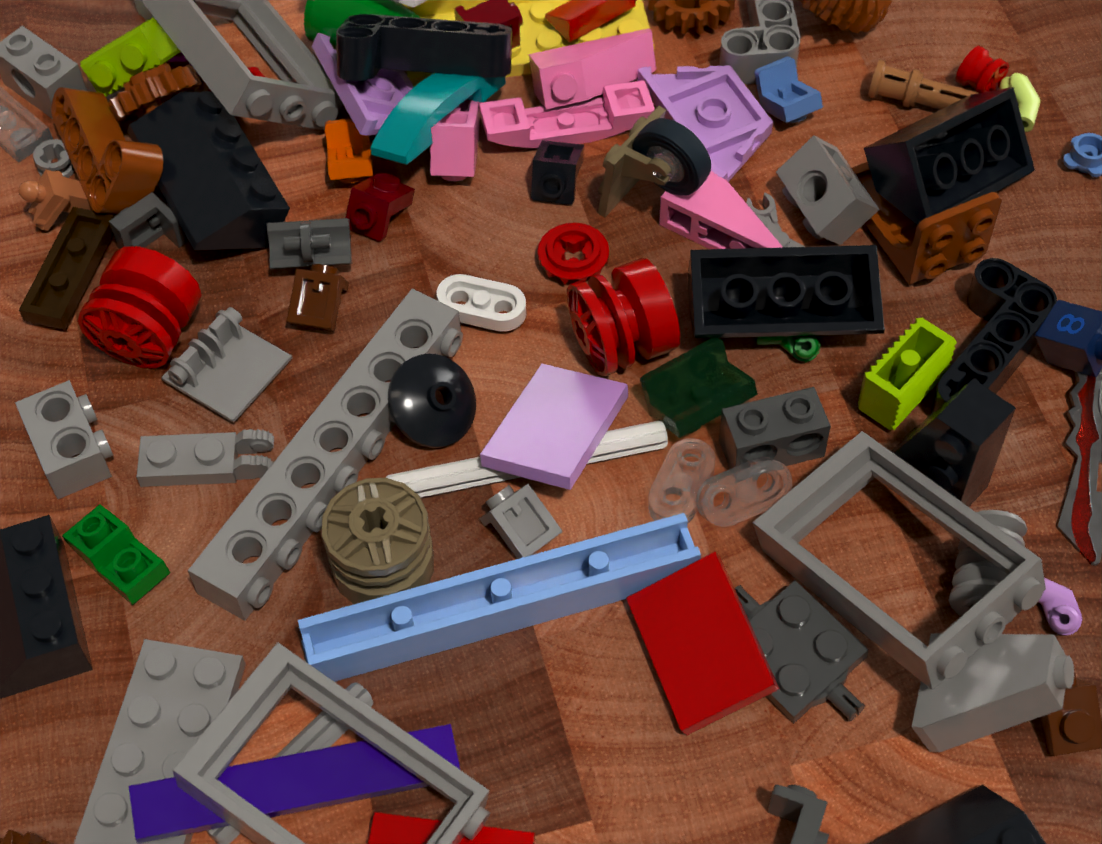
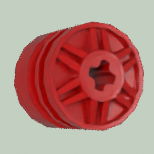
(140, 307)
(623, 316)

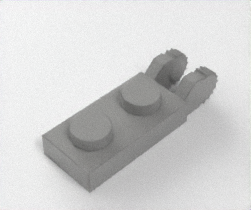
(203, 458)

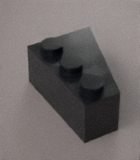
(960, 441)

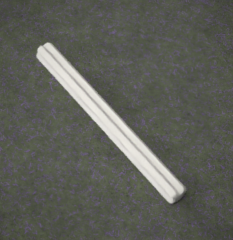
(470, 472)

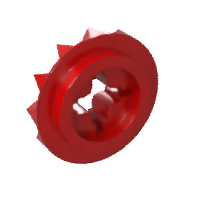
(573, 238)

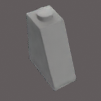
(996, 689)

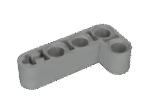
(770, 38)

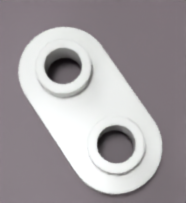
(484, 302)

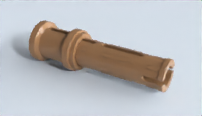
(913, 88)

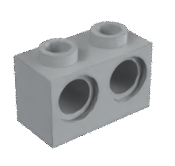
(61, 439)

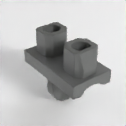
(309, 243)

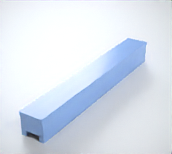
(495, 599)

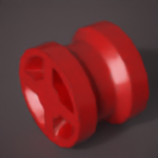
(981, 70)

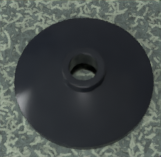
(415, 405)

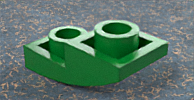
(116, 554)

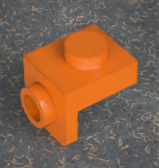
(348, 152)

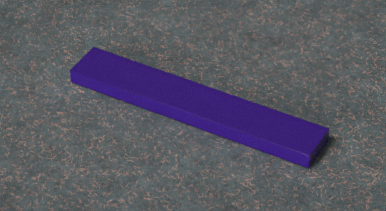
(285, 785)

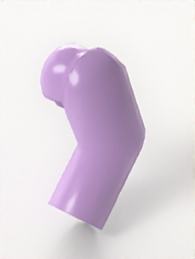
(1060, 608)

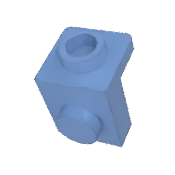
(783, 93)

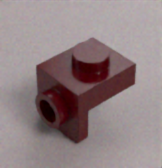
(374, 203)

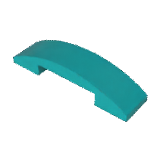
(409, 124)

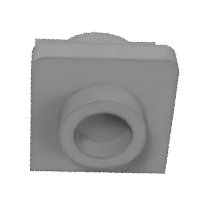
(521, 520)

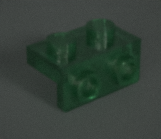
(695, 388)

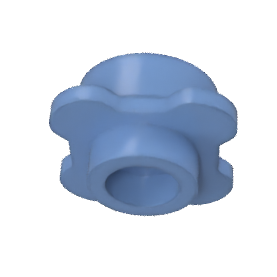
(1085, 154)

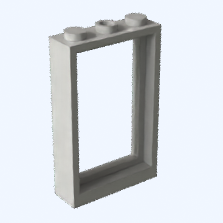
(300, 97)
(838, 481)
(255, 701)

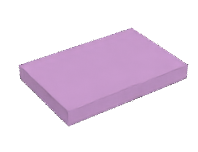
(555, 426)

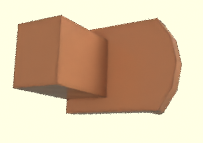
(52, 196)

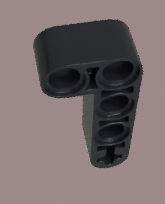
(421, 45)
(1015, 310)

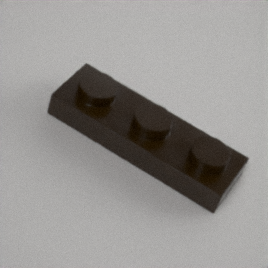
(67, 269)

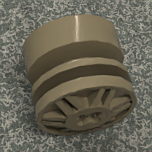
(377, 539)

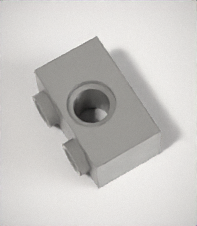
(36, 69)
(821, 169)

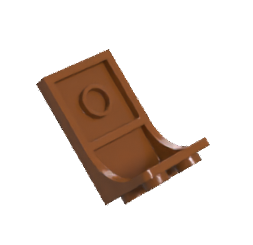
(938, 240)

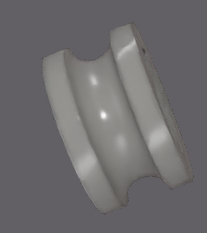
(50, 150)

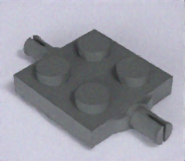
(805, 651)

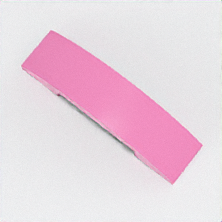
(576, 123)

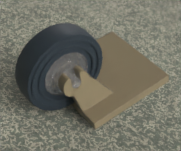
(657, 153)

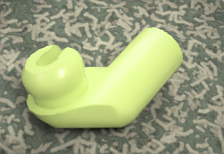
(1026, 97)

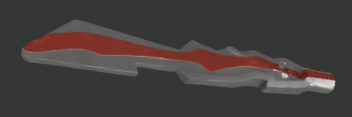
(1082, 508)

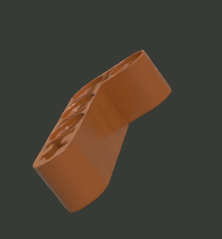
(108, 167)

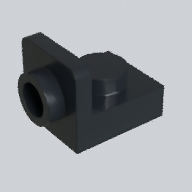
(556, 172)

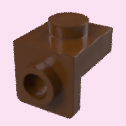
(1077, 724)

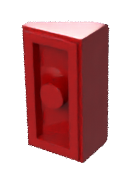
(582, 16)

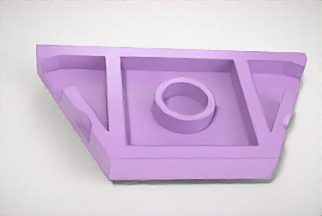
(367, 100)
(715, 109)

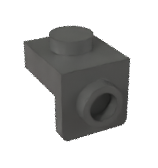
(145, 223)
(802, 807)

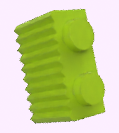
(128, 55)
(906, 373)

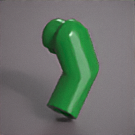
(800, 347)

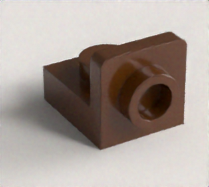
(316, 297)

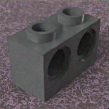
(778, 427)

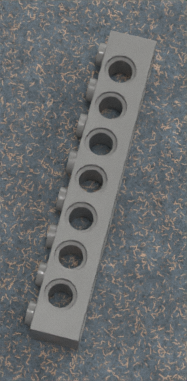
(306, 459)

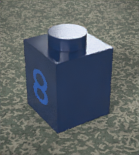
(1072, 338)

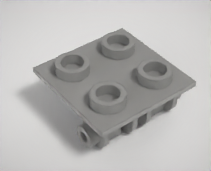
(226, 366)

